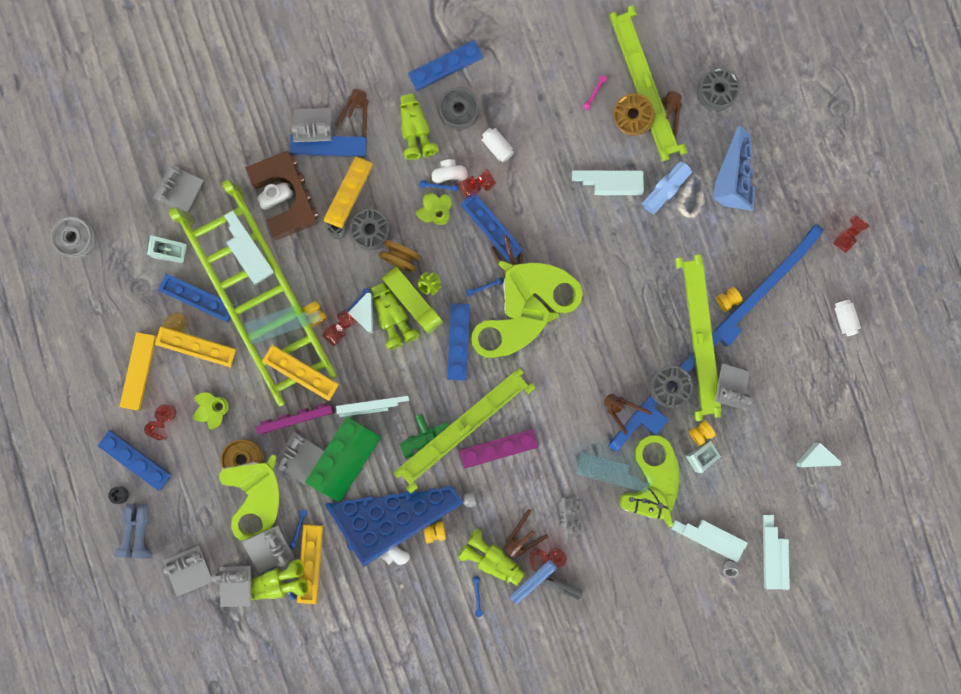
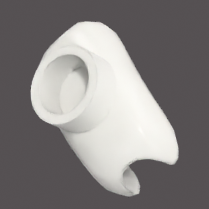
(448, 171)
(274, 195)
(396, 555)

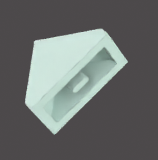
(166, 249)
(363, 312)
(818, 456)
(703, 457)

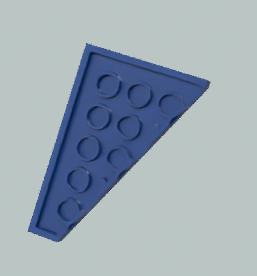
(382, 523)

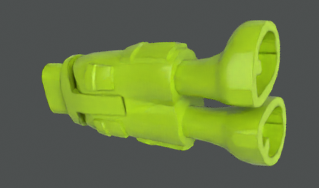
(415, 126)
(392, 314)
(493, 561)
(271, 583)

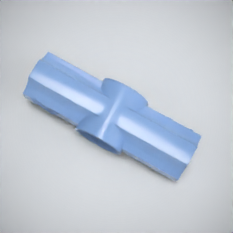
(667, 187)

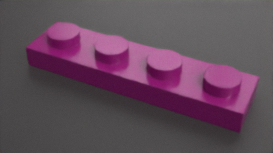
(287, 420)
(498, 448)

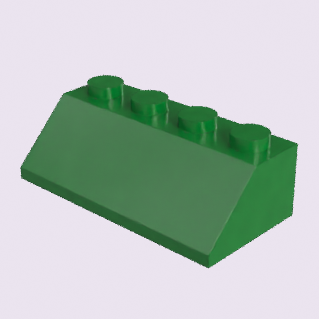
(343, 459)

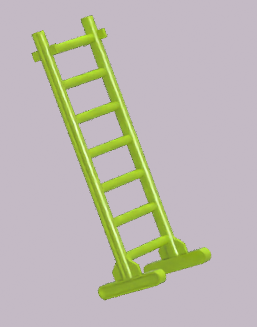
(186, 220)

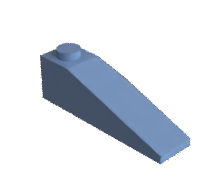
(734, 178)

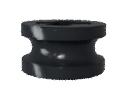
(123, 491)

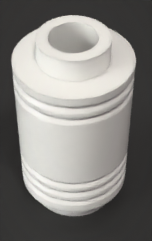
(497, 144)
(847, 317)

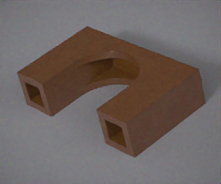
(283, 168)

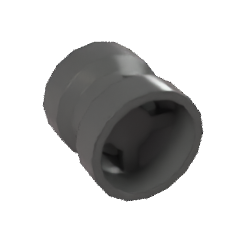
(336, 232)

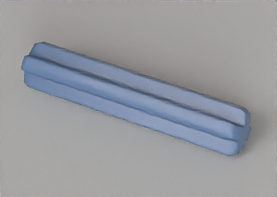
(533, 582)

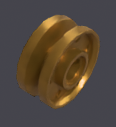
(631, 103)
(399, 256)
(234, 449)

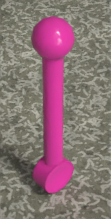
(602, 79)

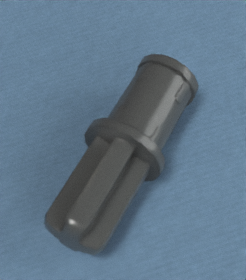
(563, 587)

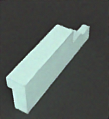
(612, 181)
(247, 251)
(369, 407)
(713, 538)
(775, 556)

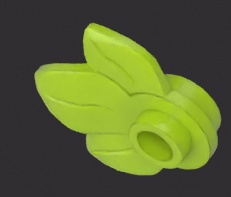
(433, 206)
(208, 409)

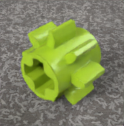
(429, 283)

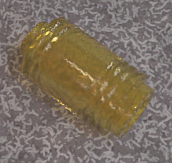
(173, 321)

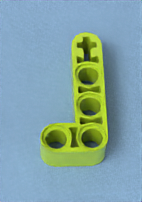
(412, 300)

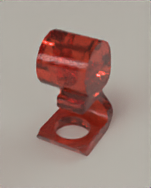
(473, 186)
(847, 239)
(335, 332)
(163, 414)
(554, 555)

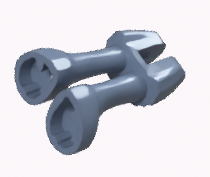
(129, 521)

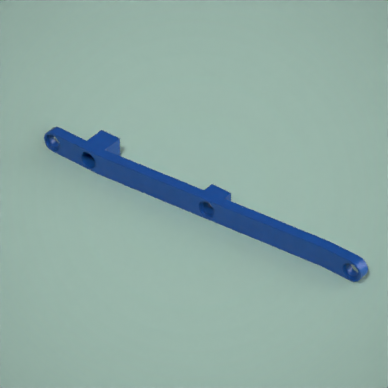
(724, 333)

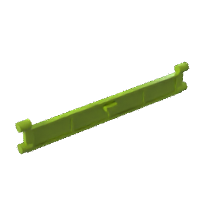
(644, 82)
(701, 335)
(462, 428)

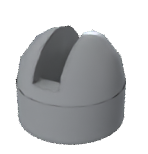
(469, 499)
(731, 569)

